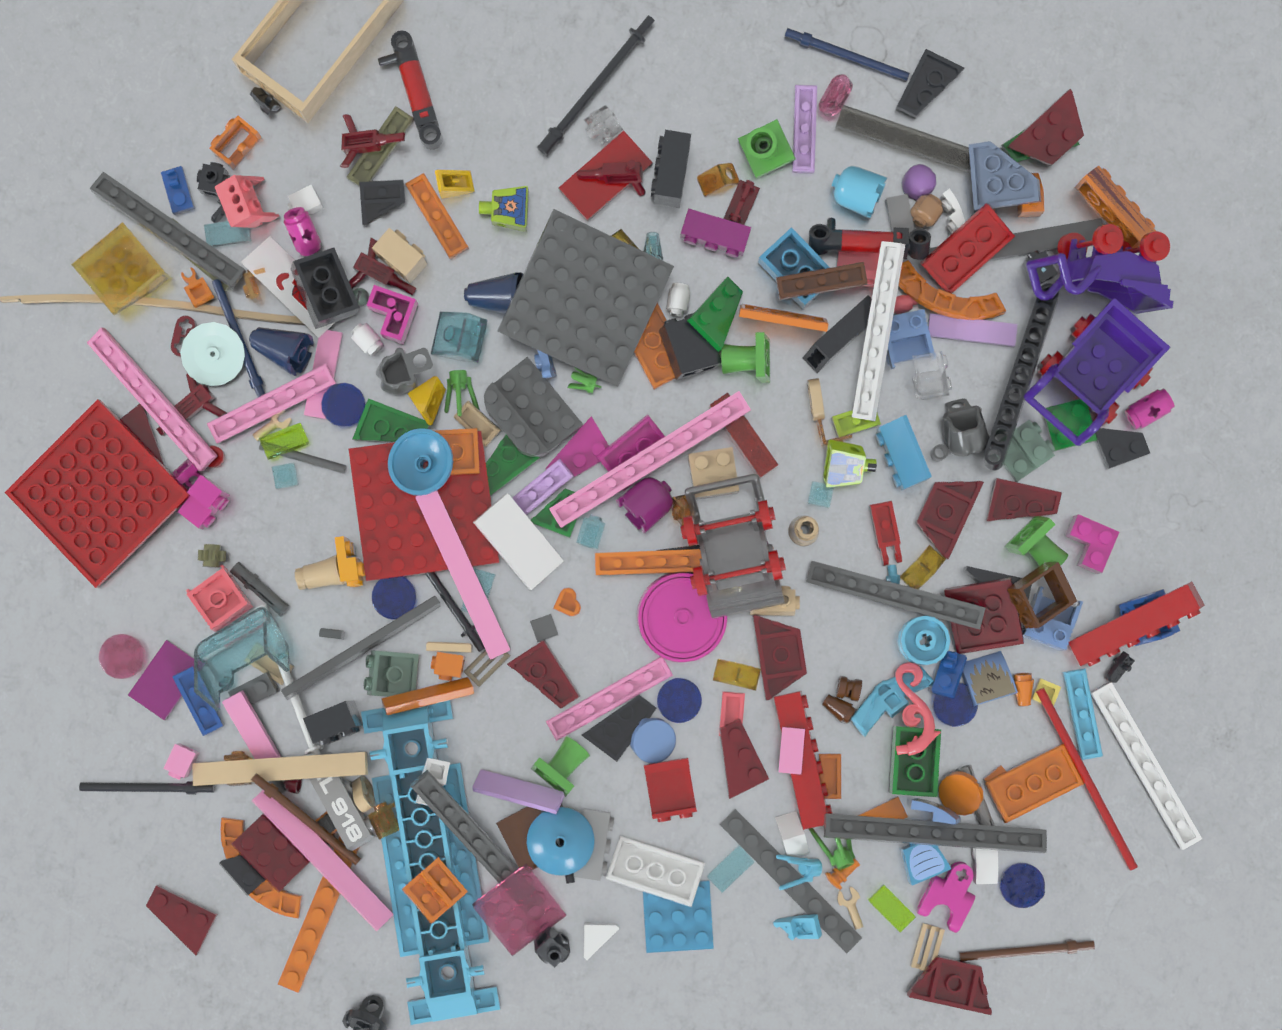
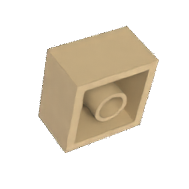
(399, 255)
(713, 467)

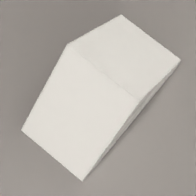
(792, 834)
(596, 935)

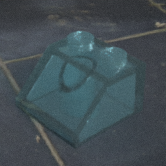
(459, 336)

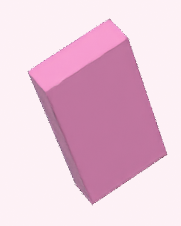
(791, 750)

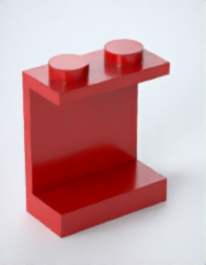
(670, 789)

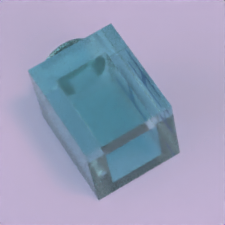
(591, 532)

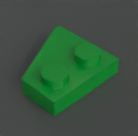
(546, 519)

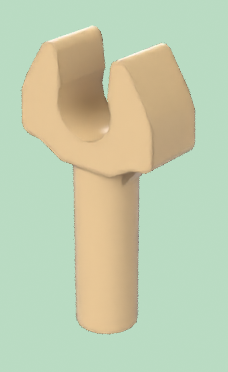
(274, 423)
(851, 906)

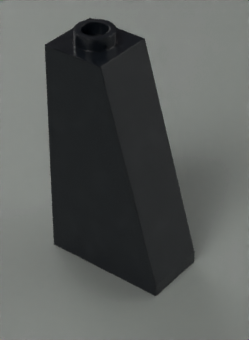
(839, 336)

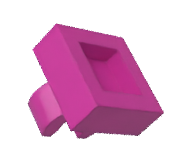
(185, 471)

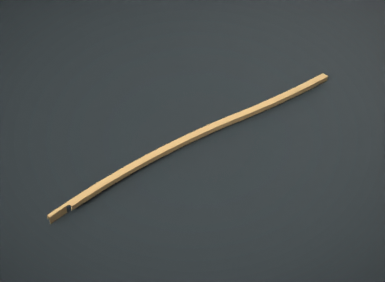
(93, 298)

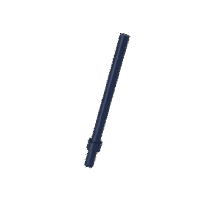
(806, 39)
(255, 381)

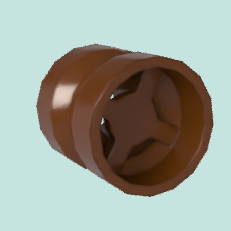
(849, 688)

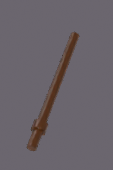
(271, 791)
(1070, 947)

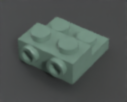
(1027, 450)
(390, 673)

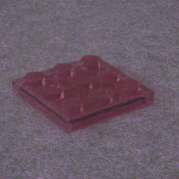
(519, 909)

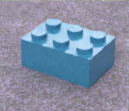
(791, 256)

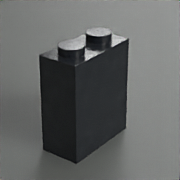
(687, 348)

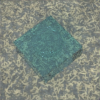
(285, 475)
(820, 494)

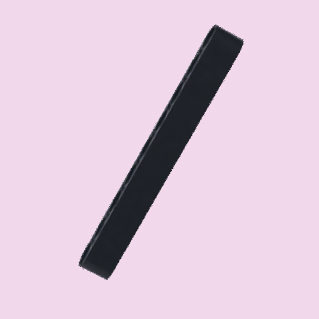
(1020, 386)

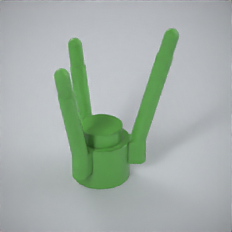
(459, 380)
(842, 857)

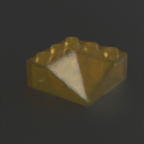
(120, 269)

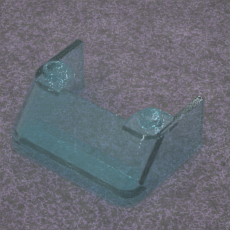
(235, 648)

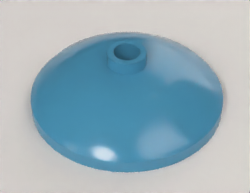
(410, 454)
(577, 838)

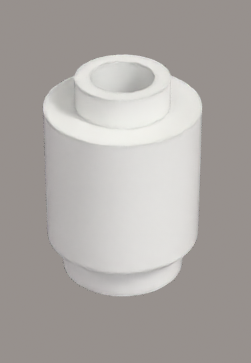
(678, 299)
(367, 339)

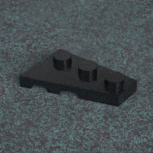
(927, 82)
(615, 731)

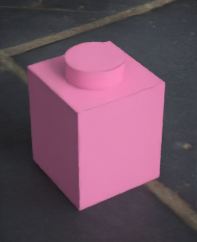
(180, 761)

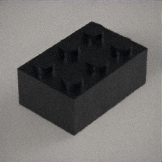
(670, 168)
(324, 288)
(334, 721)

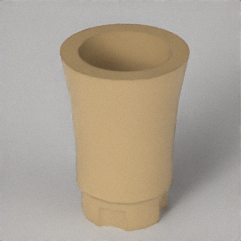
(796, 533)
(318, 574)

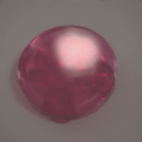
(122, 656)

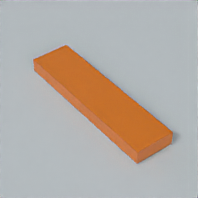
(437, 216)
(427, 696)

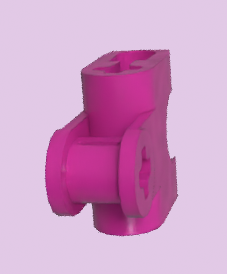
(950, 892)

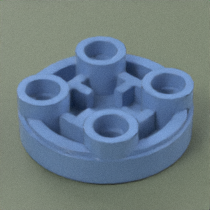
(653, 740)

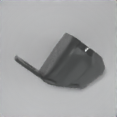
(398, 371)
(964, 428)

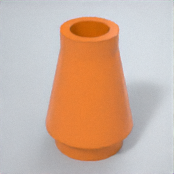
(1024, 686)

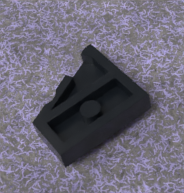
(380, 197)
(1120, 446)
(242, 873)

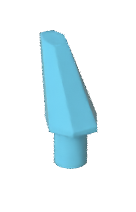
(892, 574)

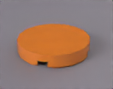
(961, 793)

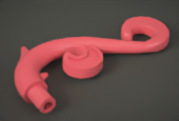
(918, 707)

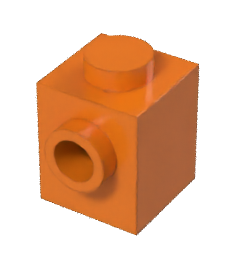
(448, 665)

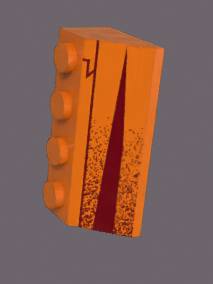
(1114, 206)

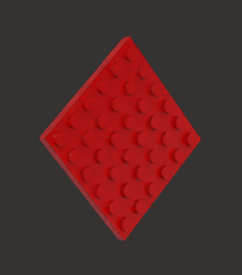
(97, 493)
(394, 528)

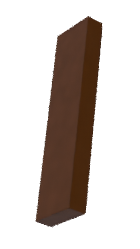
(821, 281)

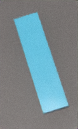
(1082, 714)

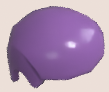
(918, 181)

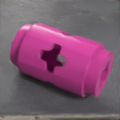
(302, 231)
(1142, 413)

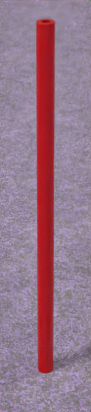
(1083, 772)

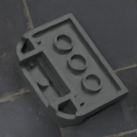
(530, 410)

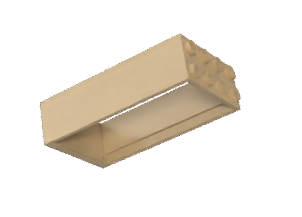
(269, 28)

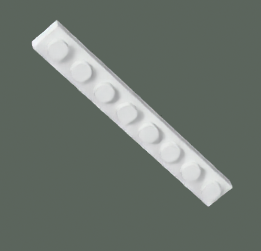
(878, 330)
(1146, 766)

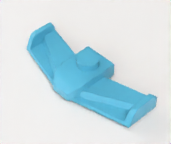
(886, 697)

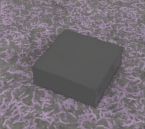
(544, 628)
(331, 633)

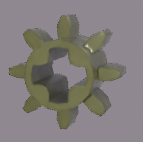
(211, 555)

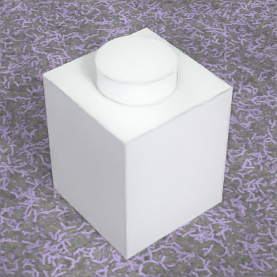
(307, 199)

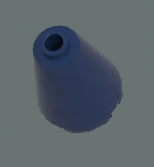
(493, 293)
(283, 347)

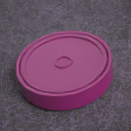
(677, 620)

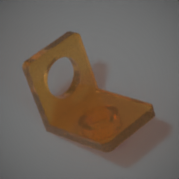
(717, 178)
(824, 442)

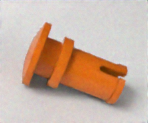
(840, 876)

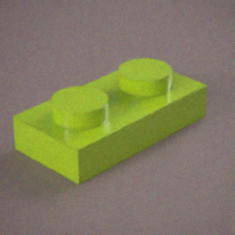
(847, 425)

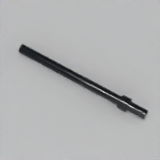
(146, 787)

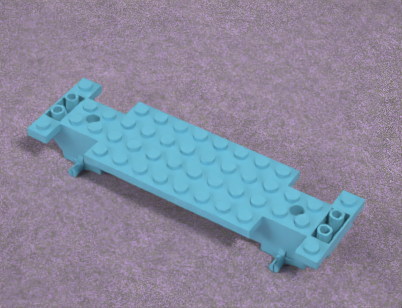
(414, 847)

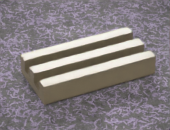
(473, 677)

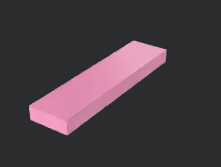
(326, 353)
(250, 726)

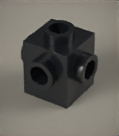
(210, 177)
(552, 946)

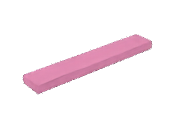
(271, 403)
(609, 698)

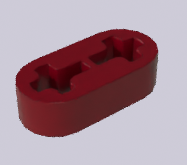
(178, 333)

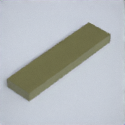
(371, 162)

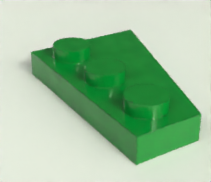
(385, 423)
(506, 465)

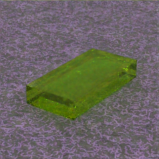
(284, 441)
(891, 908)

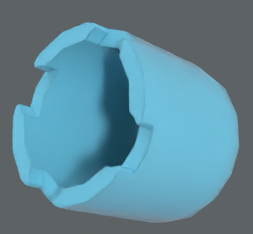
(858, 189)

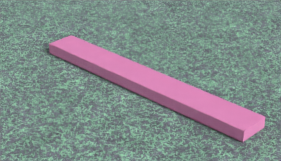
(152, 399)
(463, 574)
(326, 862)

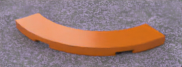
(946, 303)
(282, 902)

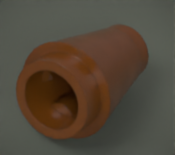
(839, 708)

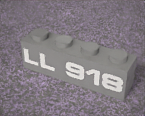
(341, 808)

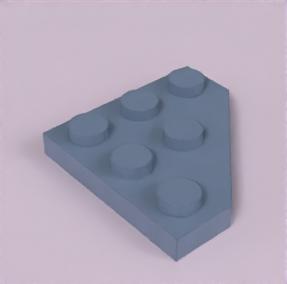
(999, 178)

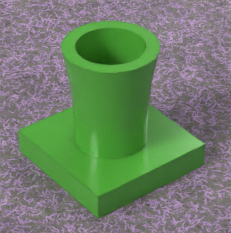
(774, 156)
(746, 358)
(1035, 541)
(562, 765)

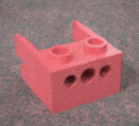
(242, 203)
(219, 599)

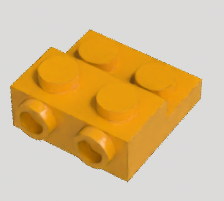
(350, 568)

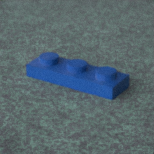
(203, 714)

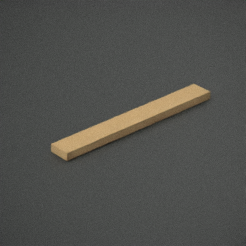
(280, 768)

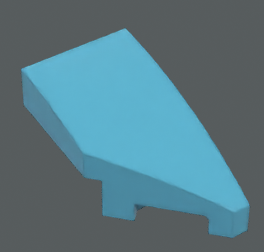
(800, 926)

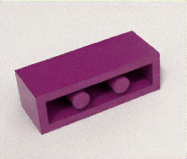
(715, 233)

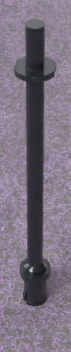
(556, 133)
(468, 629)

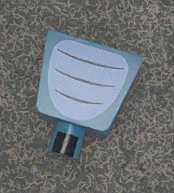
(923, 862)

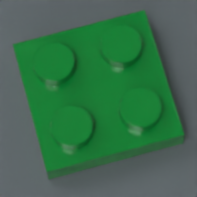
(1074, 416)

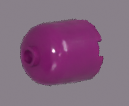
(646, 503)

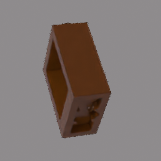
(1058, 586)

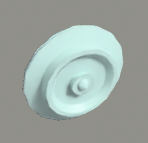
(212, 354)

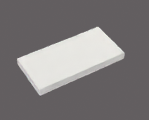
(518, 541)
(655, 871)

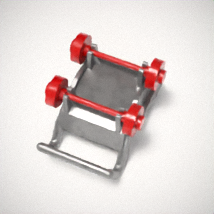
(736, 564)

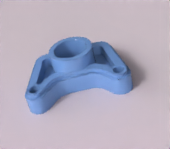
(545, 364)

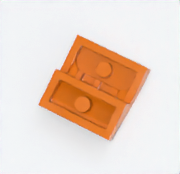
(434, 890)

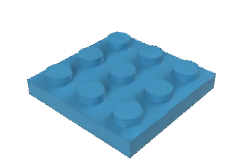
(678, 926)

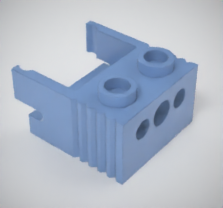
(908, 337)
(1056, 631)

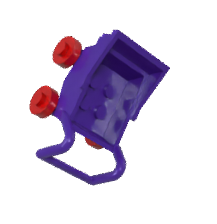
(1111, 269)
(1107, 357)

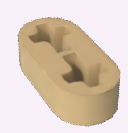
(815, 398)
(363, 794)

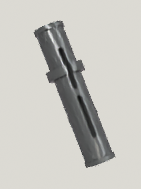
(260, 589)

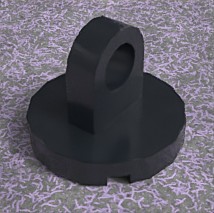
(363, 1019)

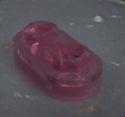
(835, 95)

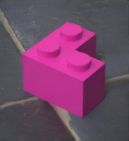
(398, 311)
(204, 502)
(1097, 540)

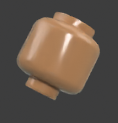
(926, 210)

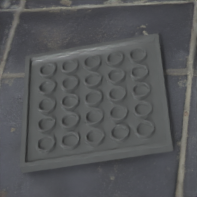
(585, 298)

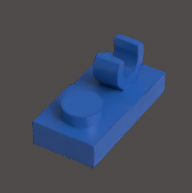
(177, 190)
(949, 674)

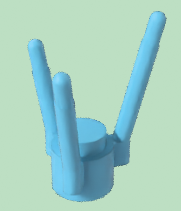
(807, 867)

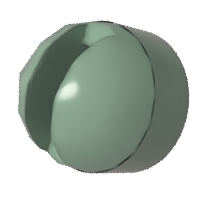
(364, 296)

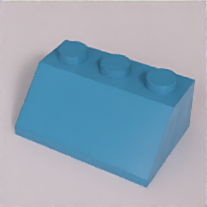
(903, 453)

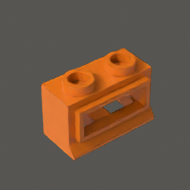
(232, 128)

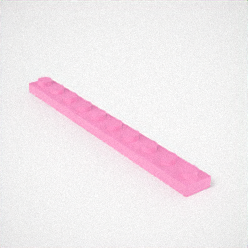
(650, 459)

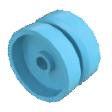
(935, 634)

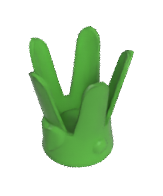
(588, 381)

